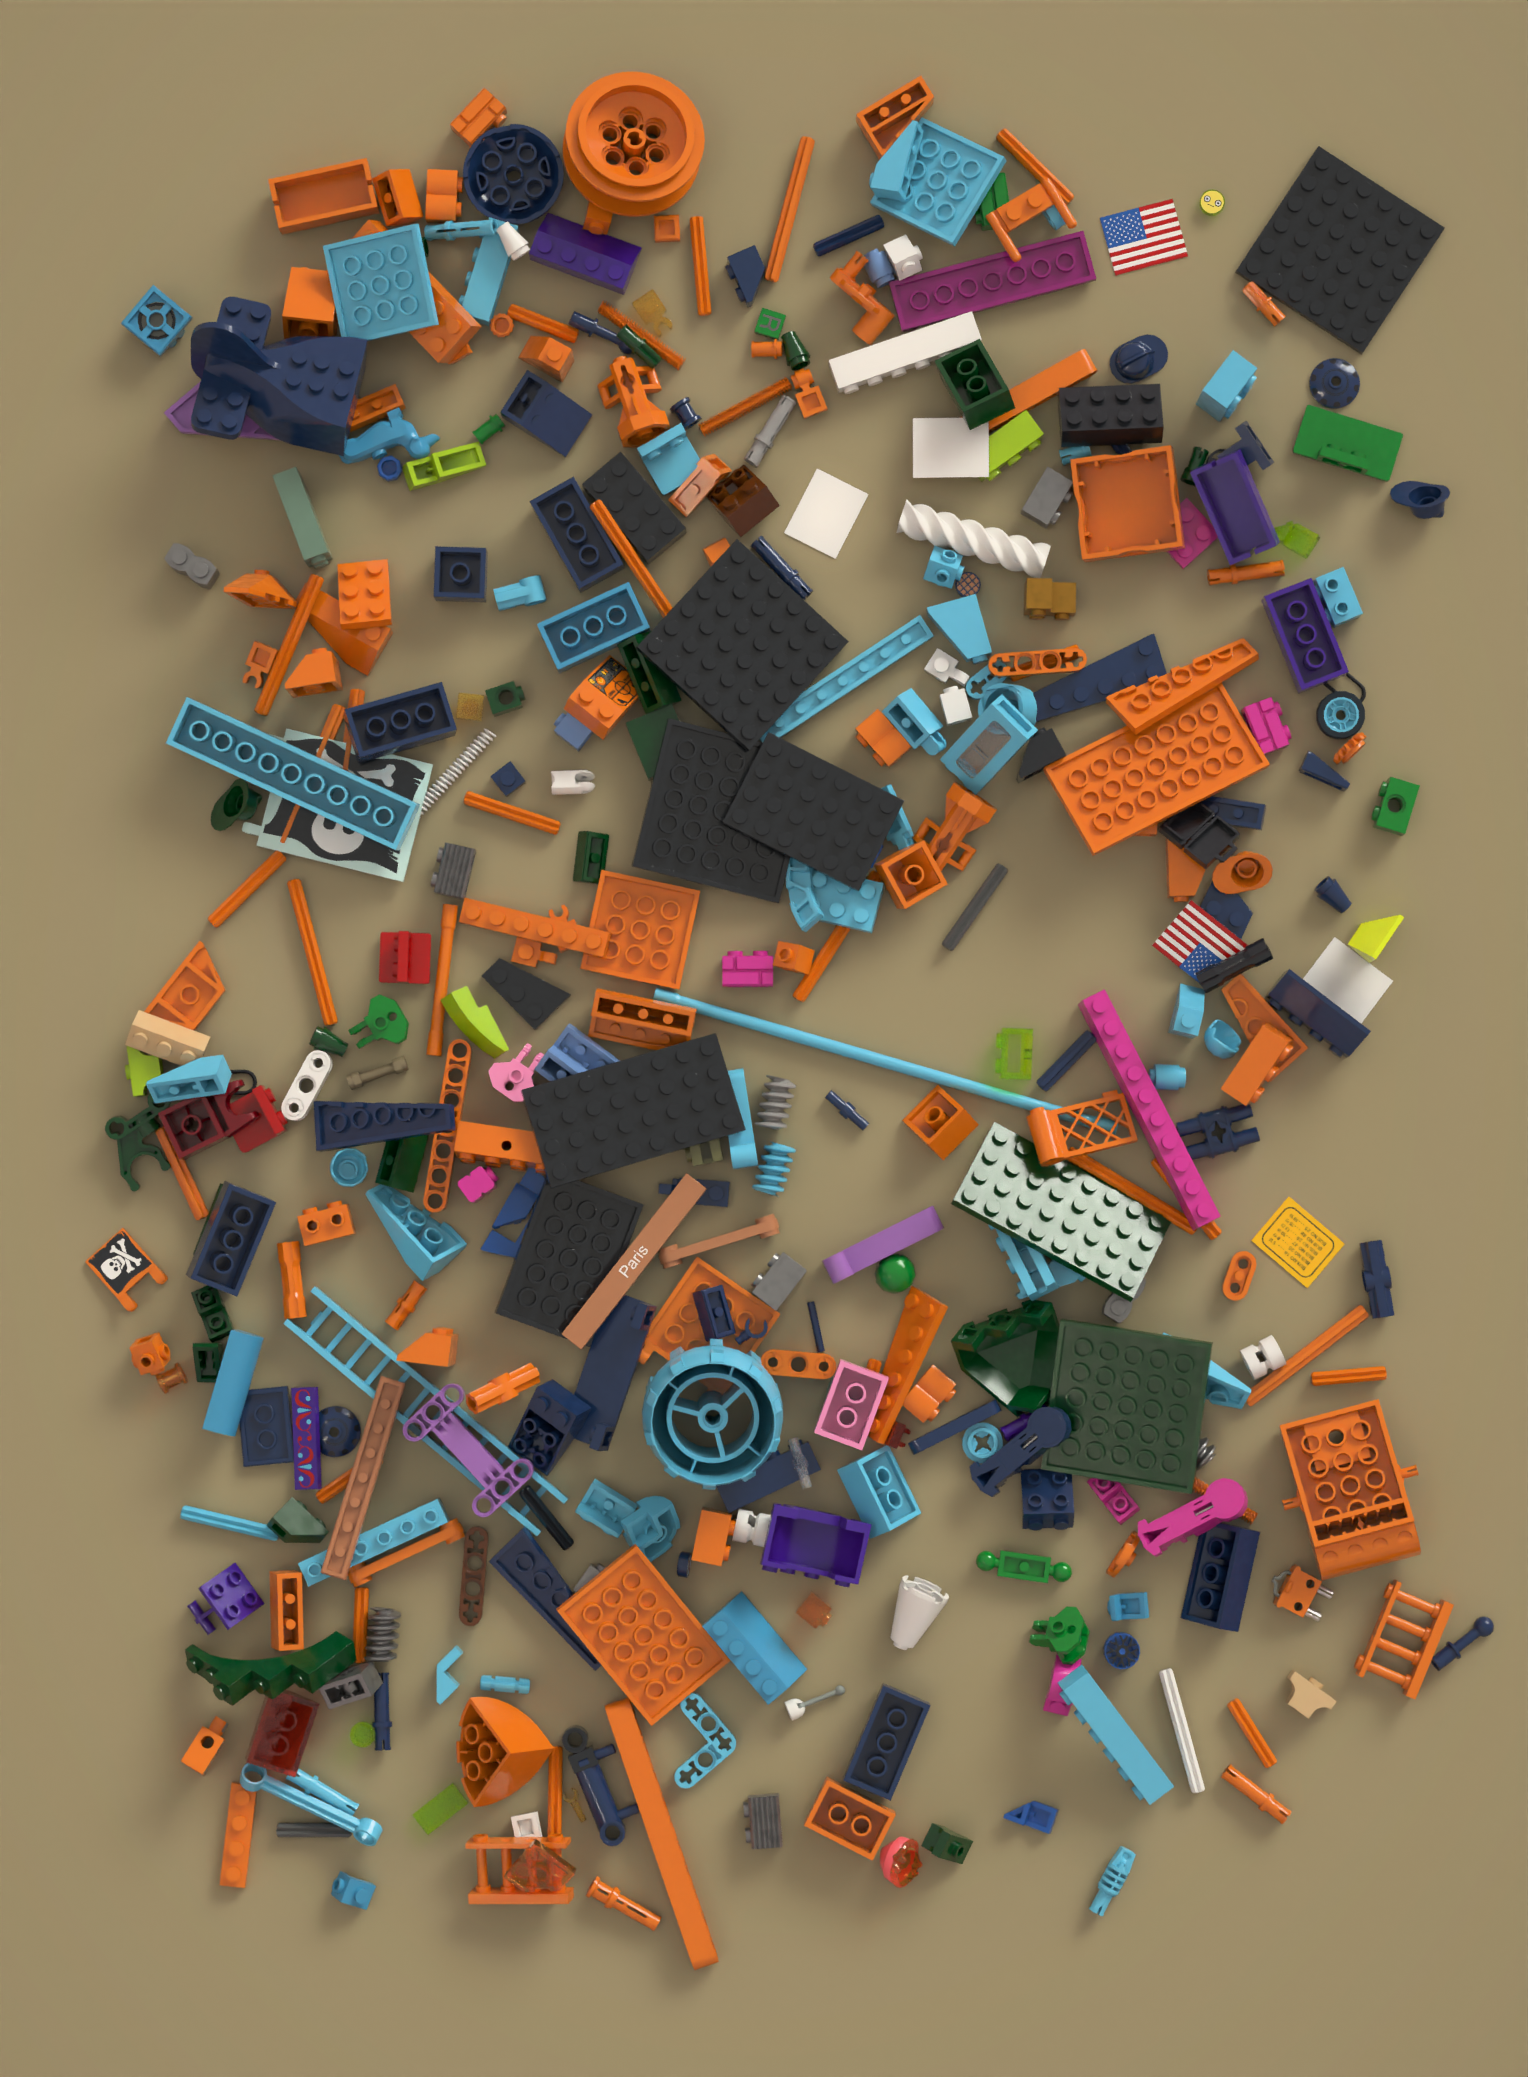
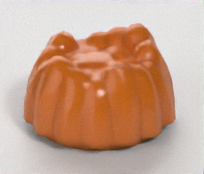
(501, 325)

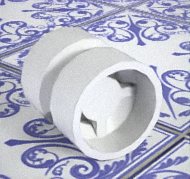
(1271, 1353)
(751, 1527)

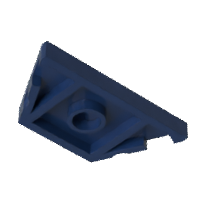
(1227, 909)

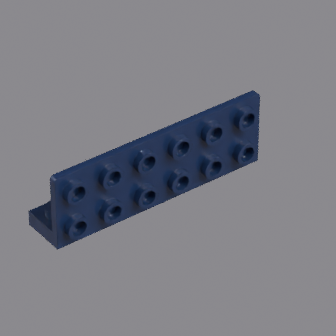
(611, 1369)

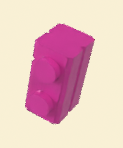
(1266, 725)
(747, 970)
(479, 1183)

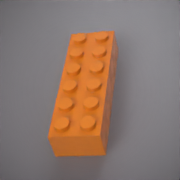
(455, 323)

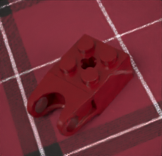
(214, 1119)

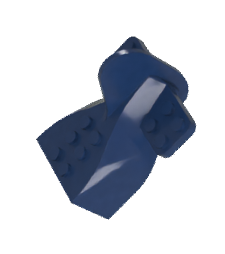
(292, 388)

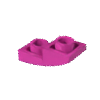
(1114, 1498)

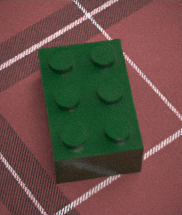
(974, 384)

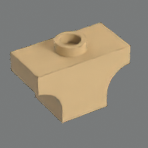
(1307, 1695)

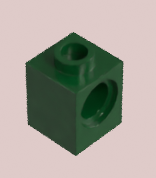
(494, 695)

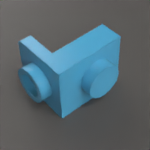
(1128, 1606)
(352, 1890)

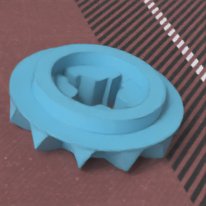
(969, 1442)

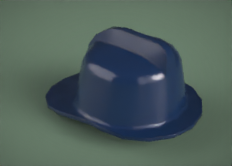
(1138, 358)
(1423, 498)

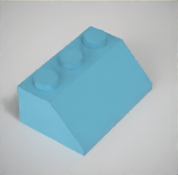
(879, 1491)

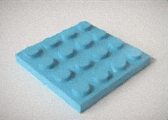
(945, 183)
(381, 284)

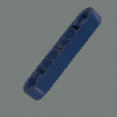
(954, 1426)

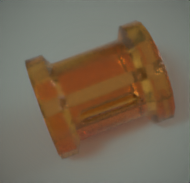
(171, 1378)

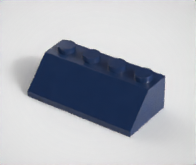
(1317, 1013)
(1220, 1576)

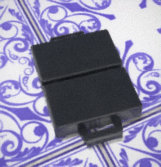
(1201, 834)

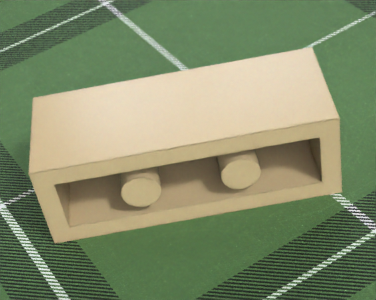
(166, 1039)

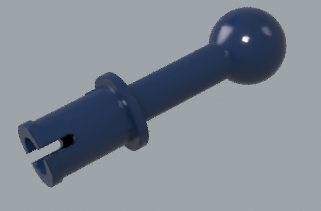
(590, 326)
(1482, 1627)

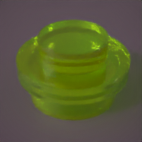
(362, 1734)

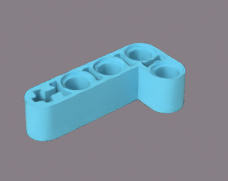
(742, 1143)

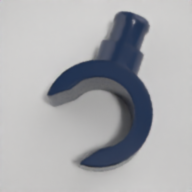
(746, 1334)

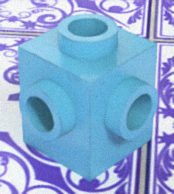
(944, 567)

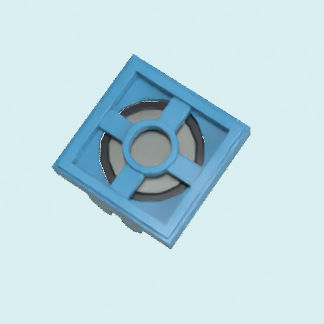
(157, 321)

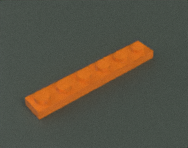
(534, 927)

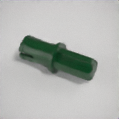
(638, 346)

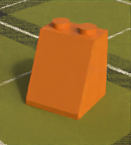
(309, 304)

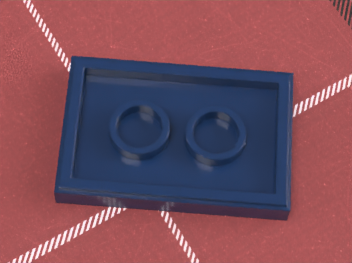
(266, 1427)

